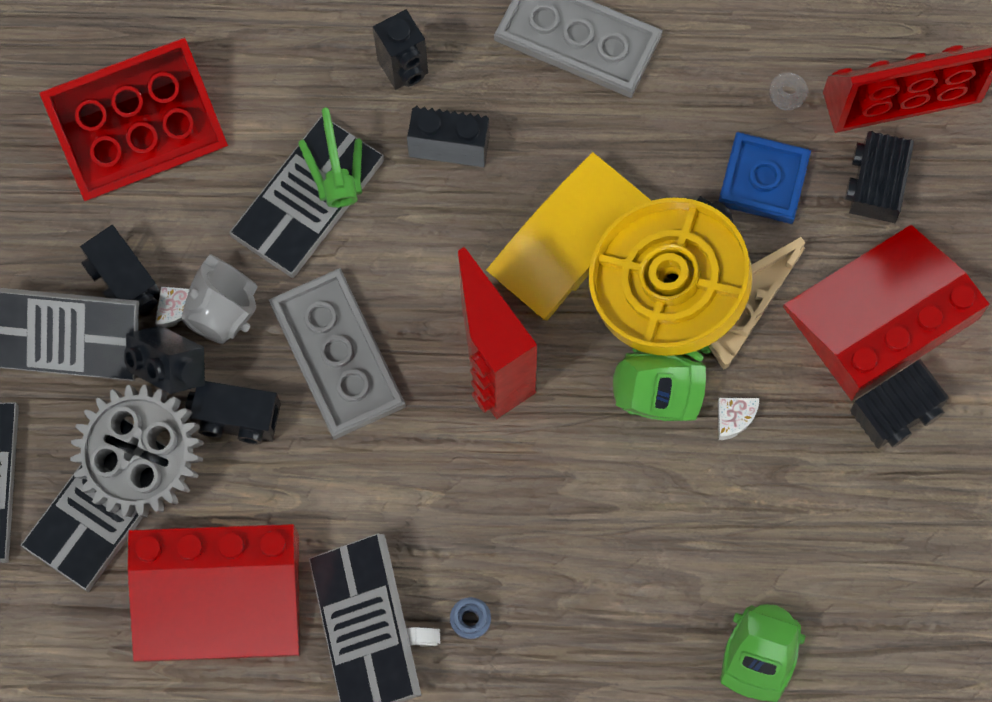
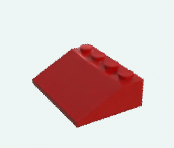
(908, 87)
(133, 119)
(886, 310)
(498, 344)
(214, 592)

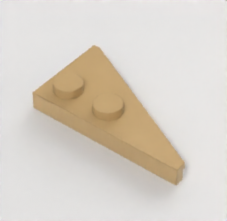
(767, 278)

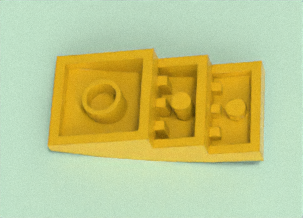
(558, 240)

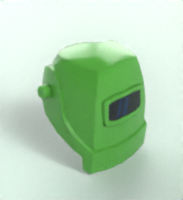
(660, 386)
(761, 652)

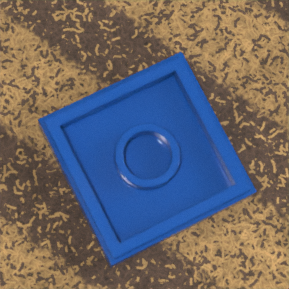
(764, 177)

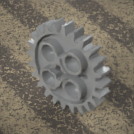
(123, 484)

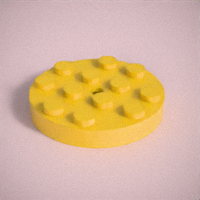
(661, 240)

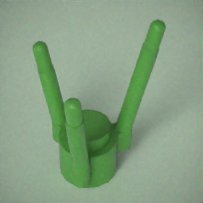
(339, 187)

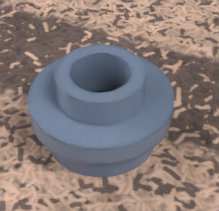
(470, 605)

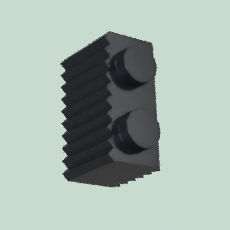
(448, 136)
(880, 177)
(899, 405)

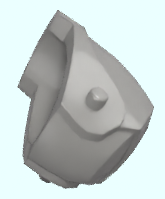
(219, 301)

